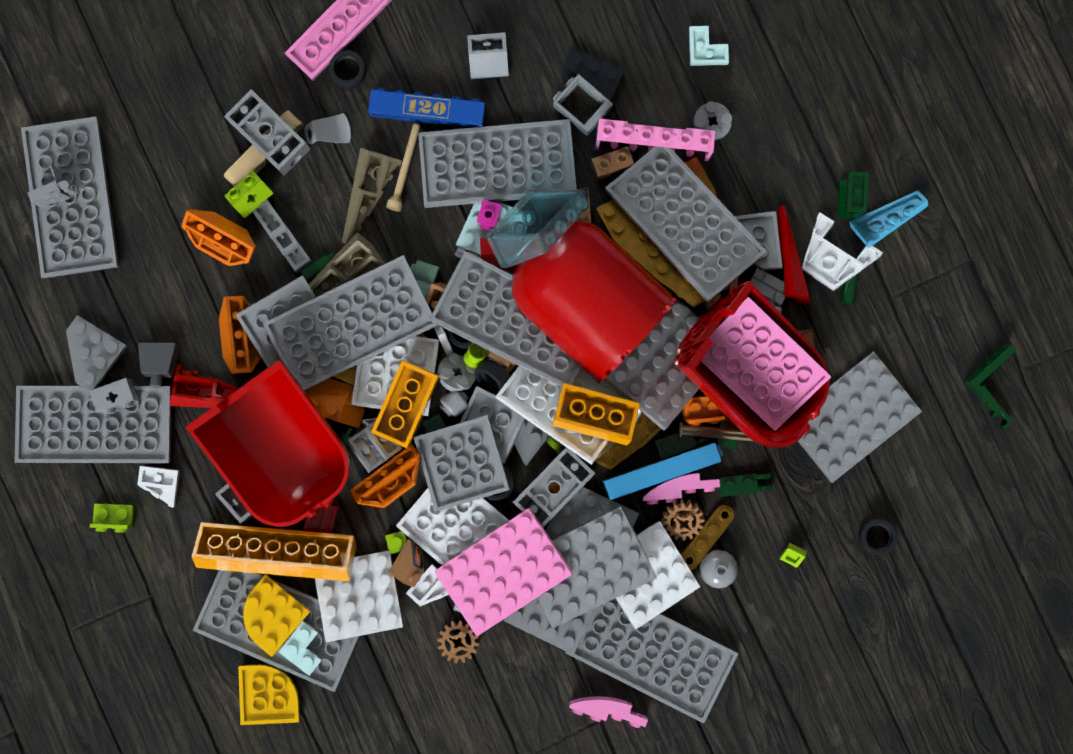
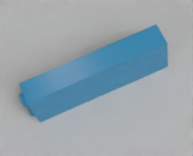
(662, 470)

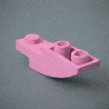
(672, 488)
(599, 708)

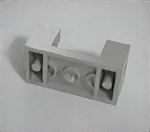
(281, 146)
(565, 470)

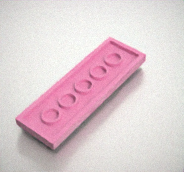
(332, 33)

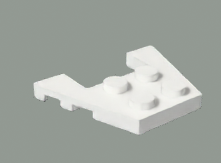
(831, 264)

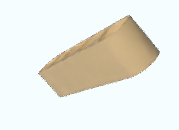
(253, 159)

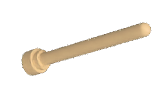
(394, 202)

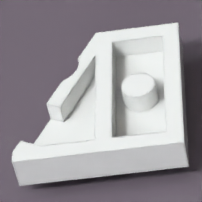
(160, 482)
(428, 588)

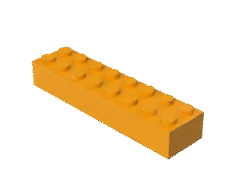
(274, 551)

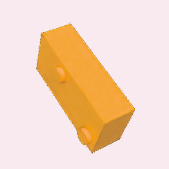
(405, 403)
(595, 414)

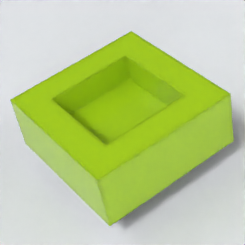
(396, 541)
(793, 555)

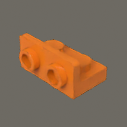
(701, 410)

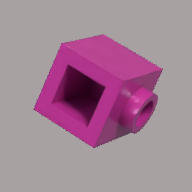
(489, 215)

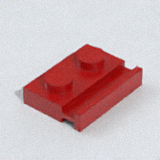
(322, 521)

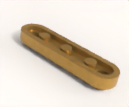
(707, 536)

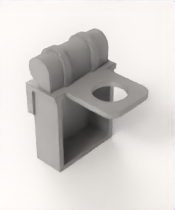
(53, 192)

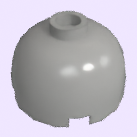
(718, 569)

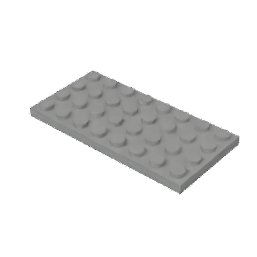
(495, 162)
(685, 221)
(80, 230)
(483, 310)
(350, 323)
(63, 427)
(531, 618)
(224, 622)
(657, 658)

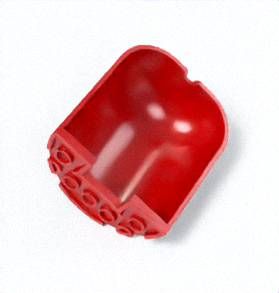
(590, 298)
(696, 345)
(274, 448)

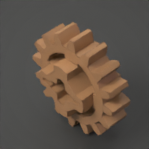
(682, 523)
(462, 634)

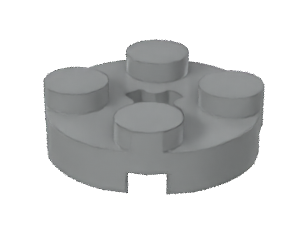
(717, 111)
(447, 376)

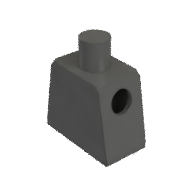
(157, 361)

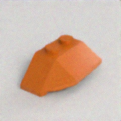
(218, 237)
(236, 345)
(335, 401)
(389, 480)

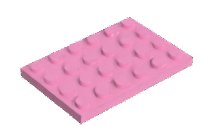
(763, 364)
(503, 572)

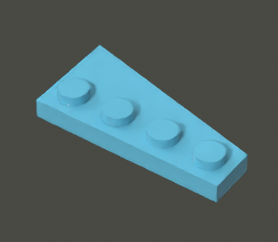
(884, 220)

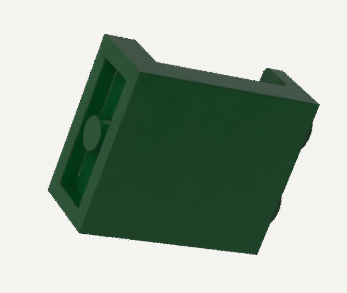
(853, 195)

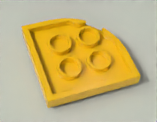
(272, 614)
(267, 696)

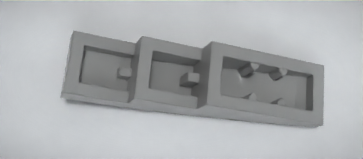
(282, 236)

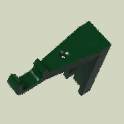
(982, 373)

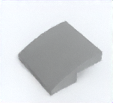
(371, 448)

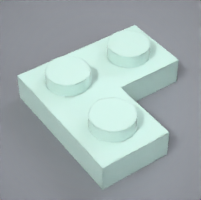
(701, 52)
(296, 648)

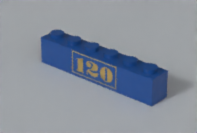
(426, 109)

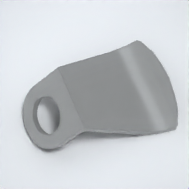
(329, 129)

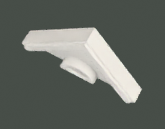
(443, 339)

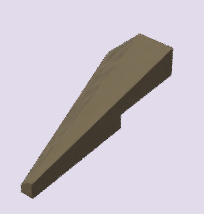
(370, 178)
(349, 263)

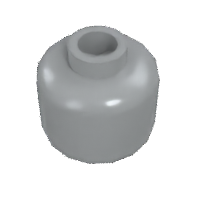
(454, 403)

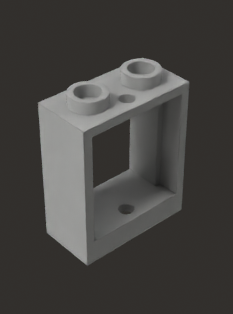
(571, 85)

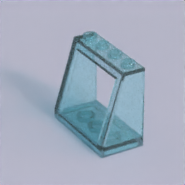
(535, 224)

